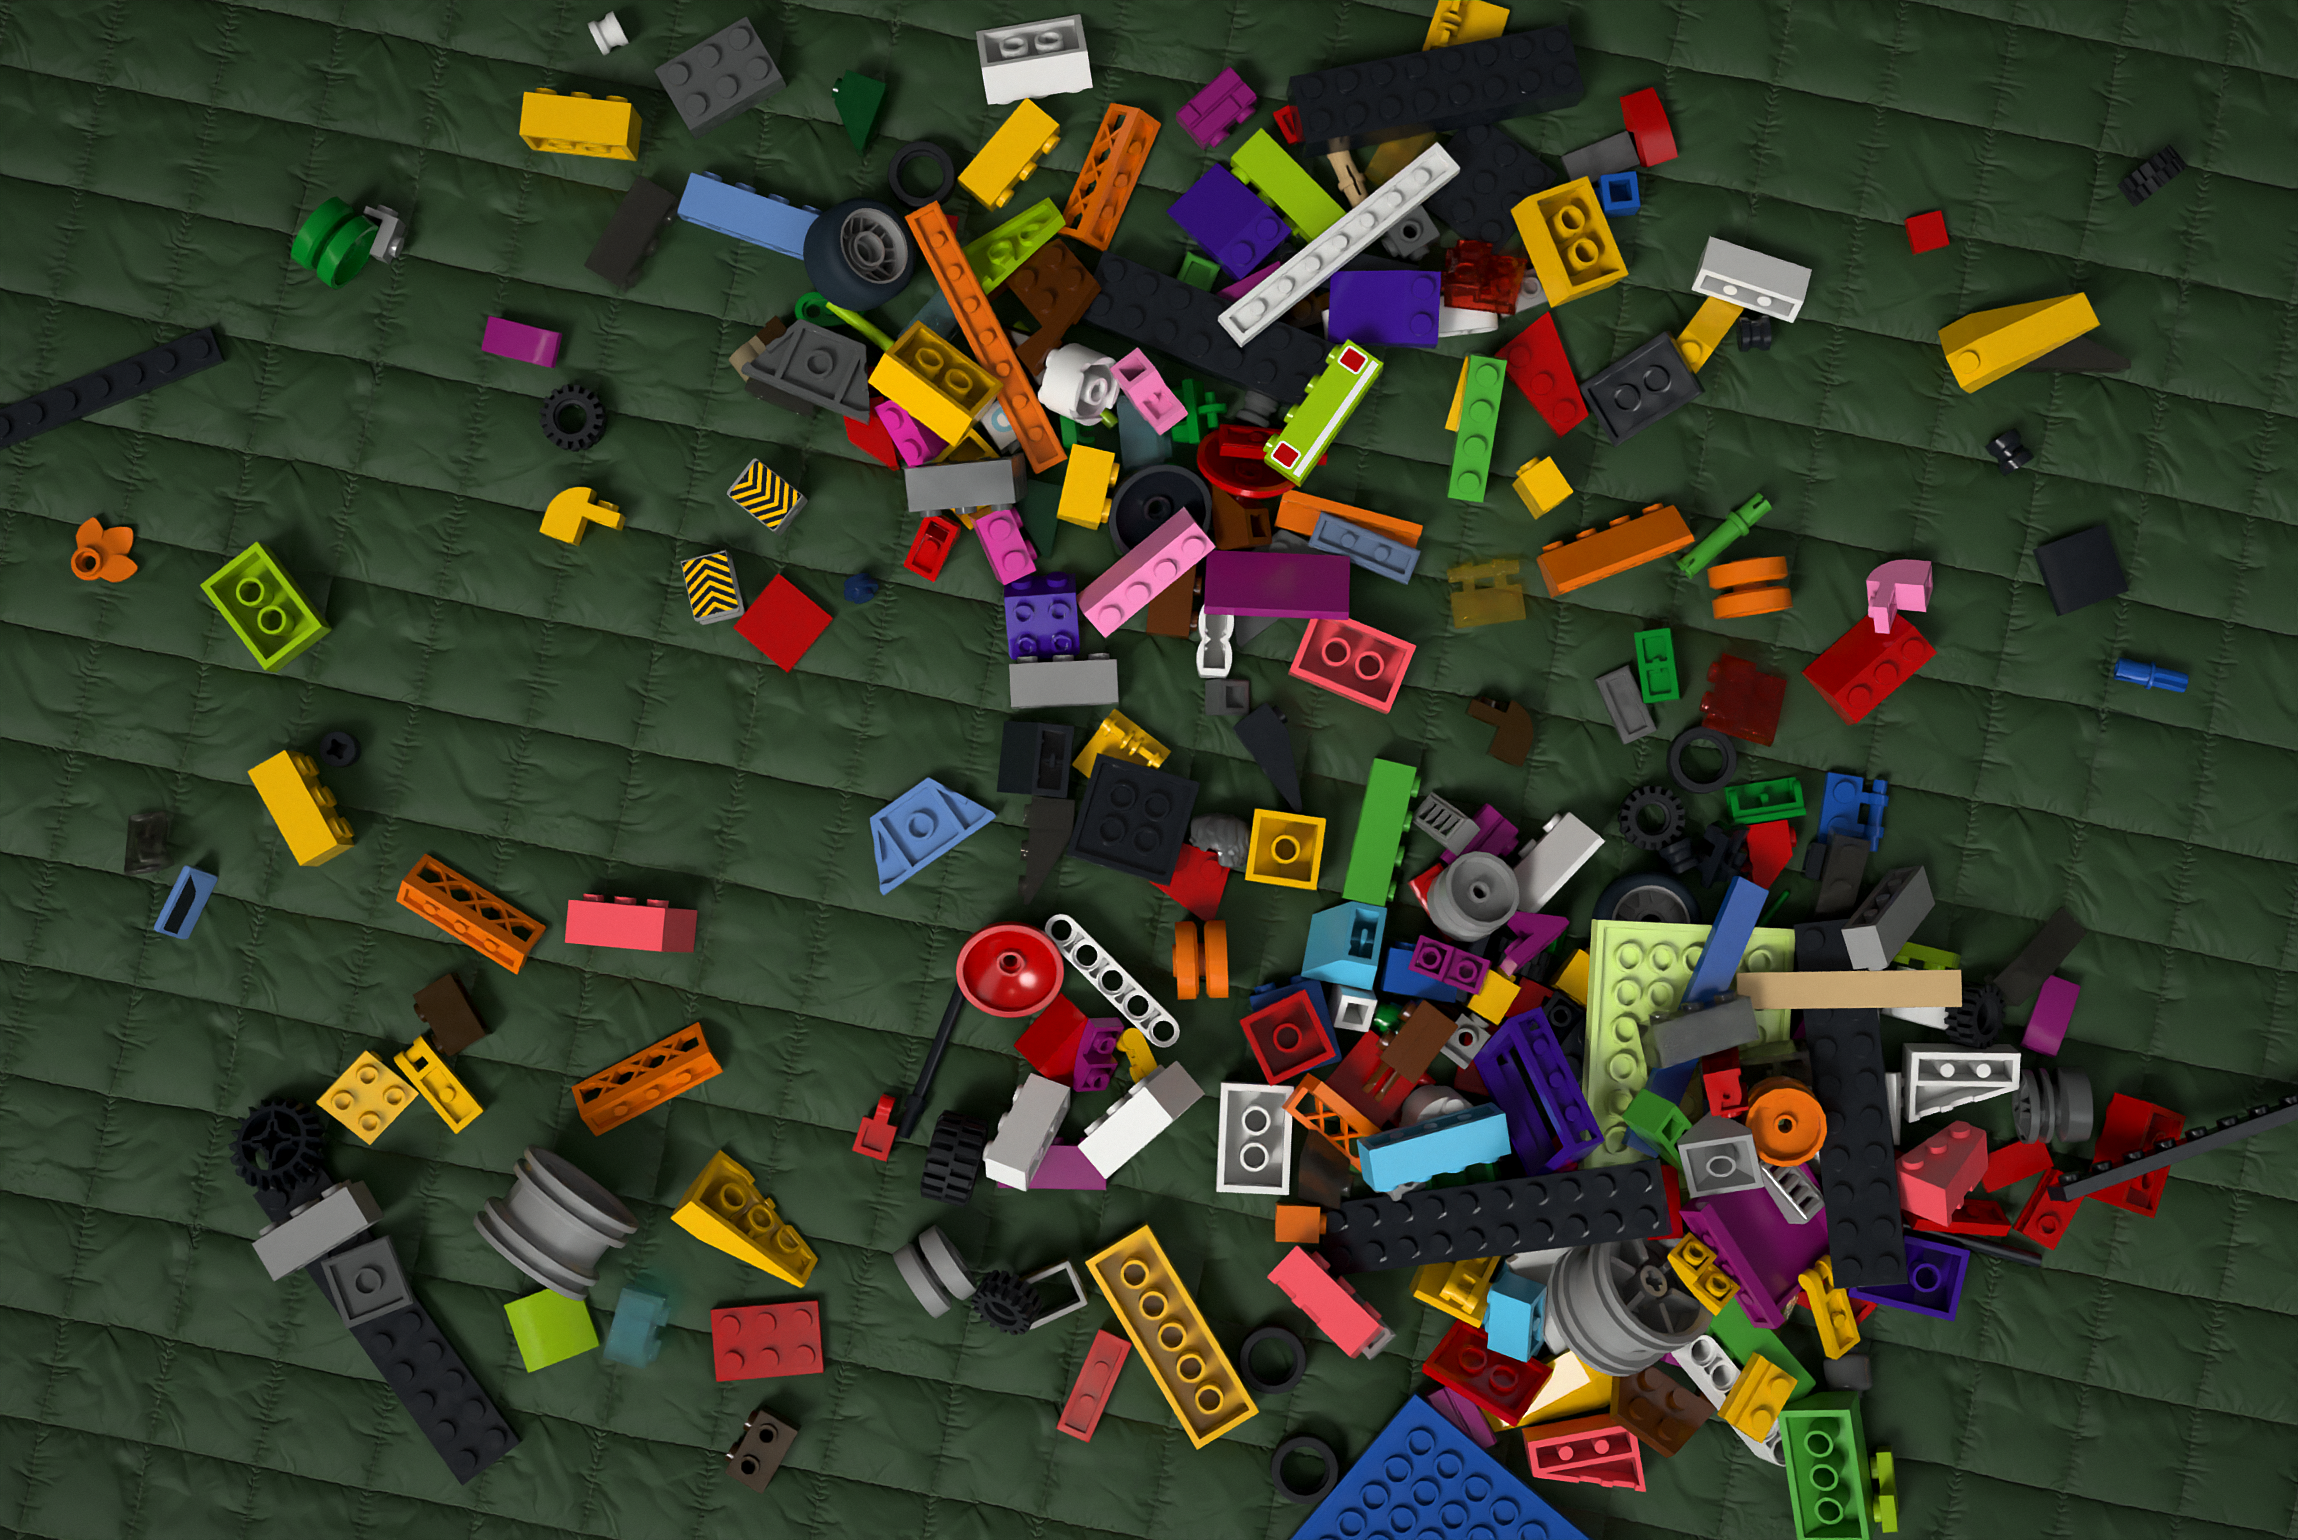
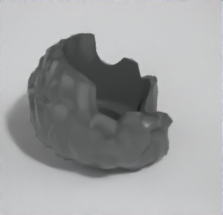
(1224, 834)

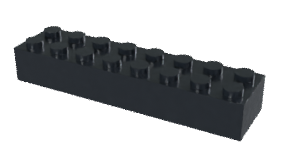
(1434, 91)
(1184, 328)

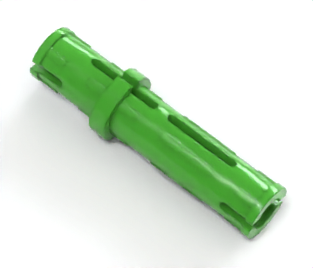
(1724, 535)

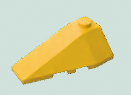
(2006, 338)
(1570, 1391)

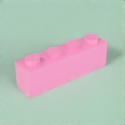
(1144, 572)

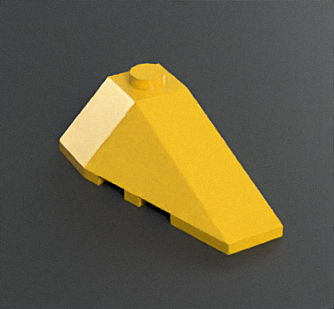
(734, 1217)

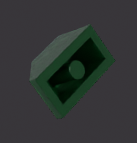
(860, 107)

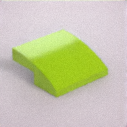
(551, 1328)

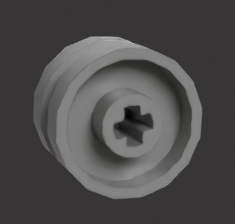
(1473, 896)
(931, 1274)

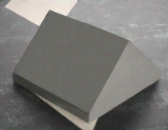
(1719, 1157)

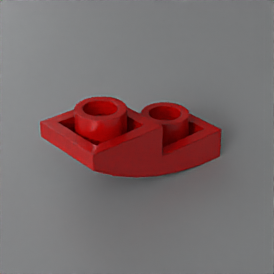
(1651, 128)

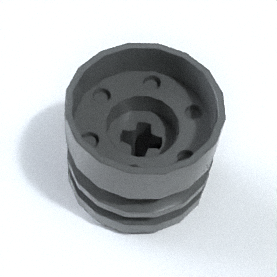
(2053, 1105)

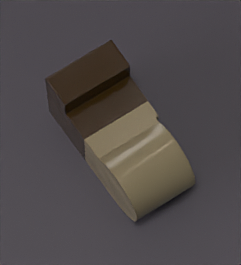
(756, 346)

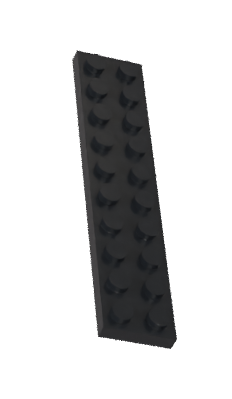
(1859, 1142)
(1498, 1218)
(414, 1357)

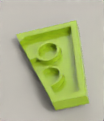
(1012, 243)
(1933, 958)

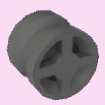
(1257, 410)

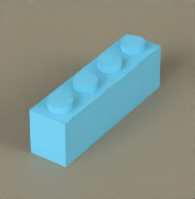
(1434, 1147)

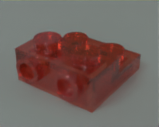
(1481, 279)
(1742, 700)

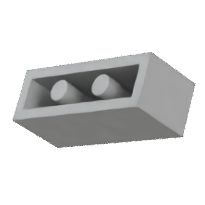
(1063, 682)

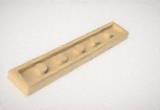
(1852, 989)

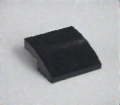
(2080, 570)

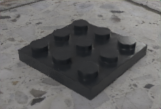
(1490, 183)
(1133, 819)

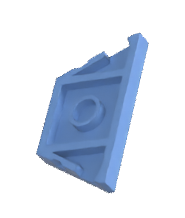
(922, 829)

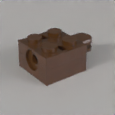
(1410, 1045)

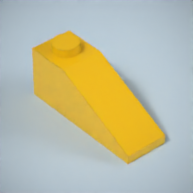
(1707, 330)

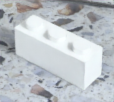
(1751, 279)
(1026, 1131)

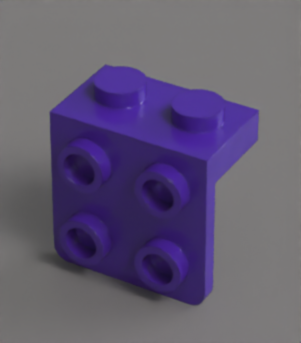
(1042, 616)

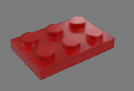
(767, 1340)
(1485, 1376)

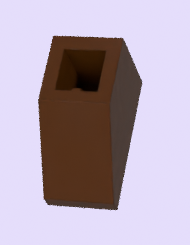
(1238, 521)
(1171, 610)

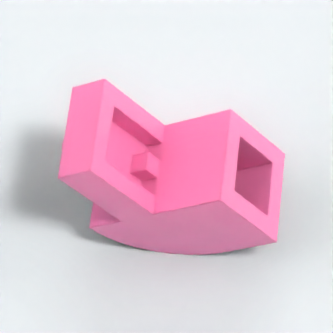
(1148, 391)
(1898, 586)

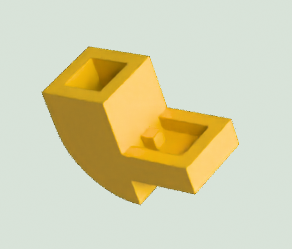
(572, 509)

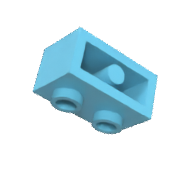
(1516, 1316)

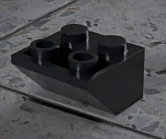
(1036, 759)
(1569, 1028)

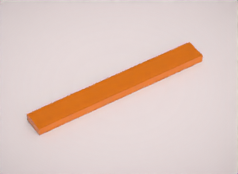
(986, 336)

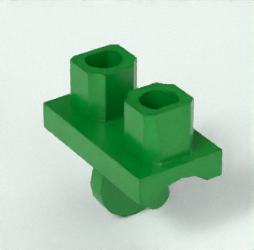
(1201, 411)

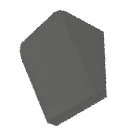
(1227, 697)

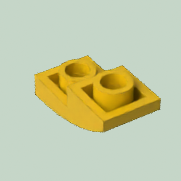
(1696, 1269)

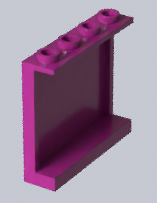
(1759, 1246)

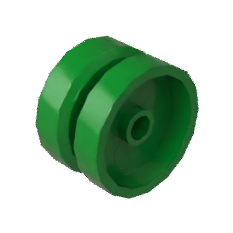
(334, 242)

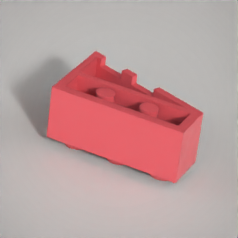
(630, 925)
(1942, 1171)
(1327, 1300)
(1586, 1451)

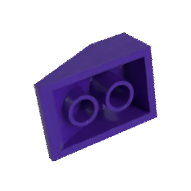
(1230, 223)
(1385, 308)
(1934, 1278)

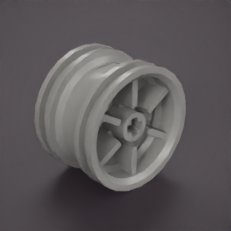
(555, 1223)
(1623, 1304)

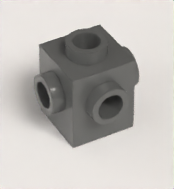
(1422, 230)

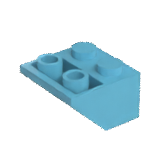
(1345, 944)

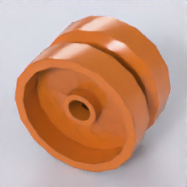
(1749, 585)
(1200, 959)
(1796, 1138)

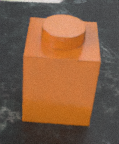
(1299, 1222)

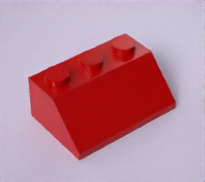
(1867, 666)
(2128, 1127)

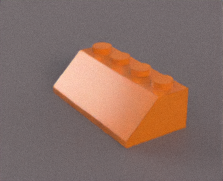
(1613, 550)

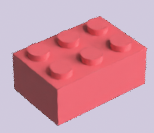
(1353, 661)

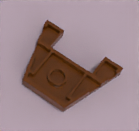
(1055, 292)
(1658, 1409)

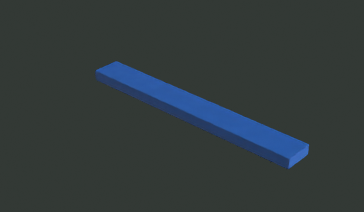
(1711, 975)

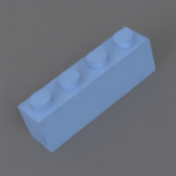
(745, 214)

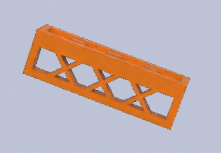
(1114, 176)
(1301, 511)
(457, 918)
(648, 1085)
(1337, 1107)

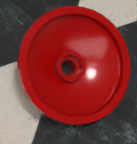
(1239, 475)
(1006, 985)

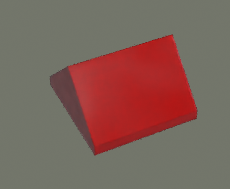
(1054, 1040)

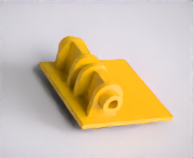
(1464, 22)
(1121, 740)
(367, 1096)

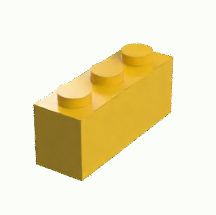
(1010, 156)

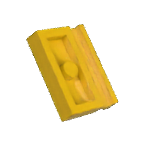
(1757, 1397)

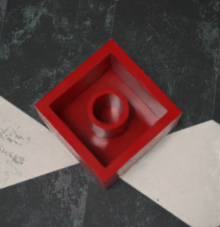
(1287, 1037)

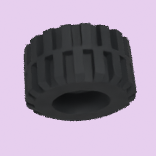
(954, 1158)

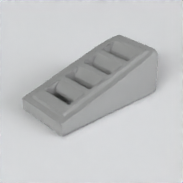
(1460, 834)
(1803, 1203)

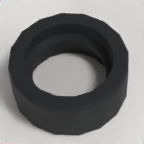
(914, 150)
(1728, 762)
(1299, 1361)
(1313, 1494)

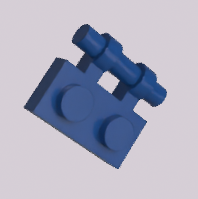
(1841, 807)

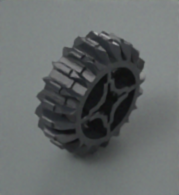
(273, 1121)

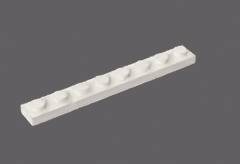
(1338, 244)

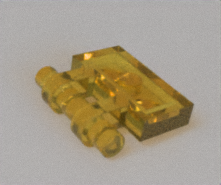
(1488, 605)

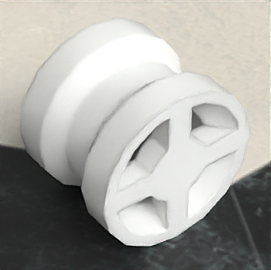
(608, 33)

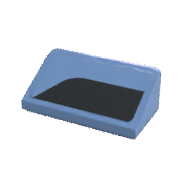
(185, 902)

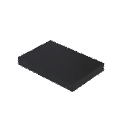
(1642, 388)

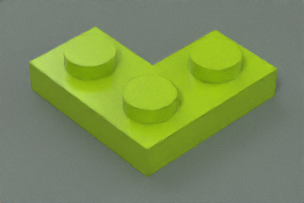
(1886, 1502)

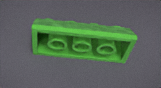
(1828, 1467)

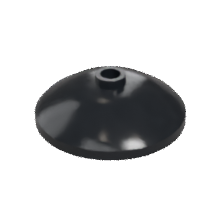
(1166, 482)

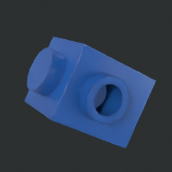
(1618, 194)

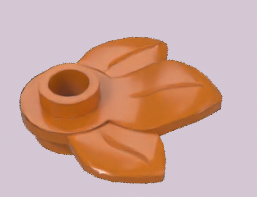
(108, 549)

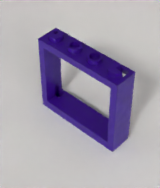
(1555, 1087)

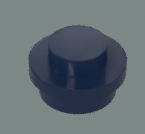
(860, 588)

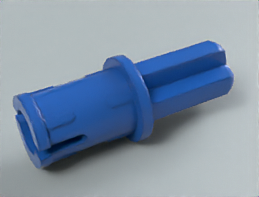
(2149, 675)

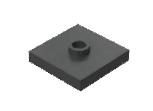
(368, 1281)

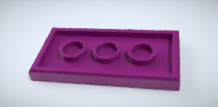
(1277, 585)

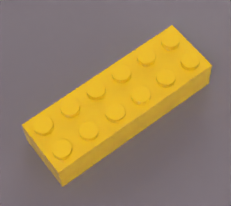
(1172, 1335)

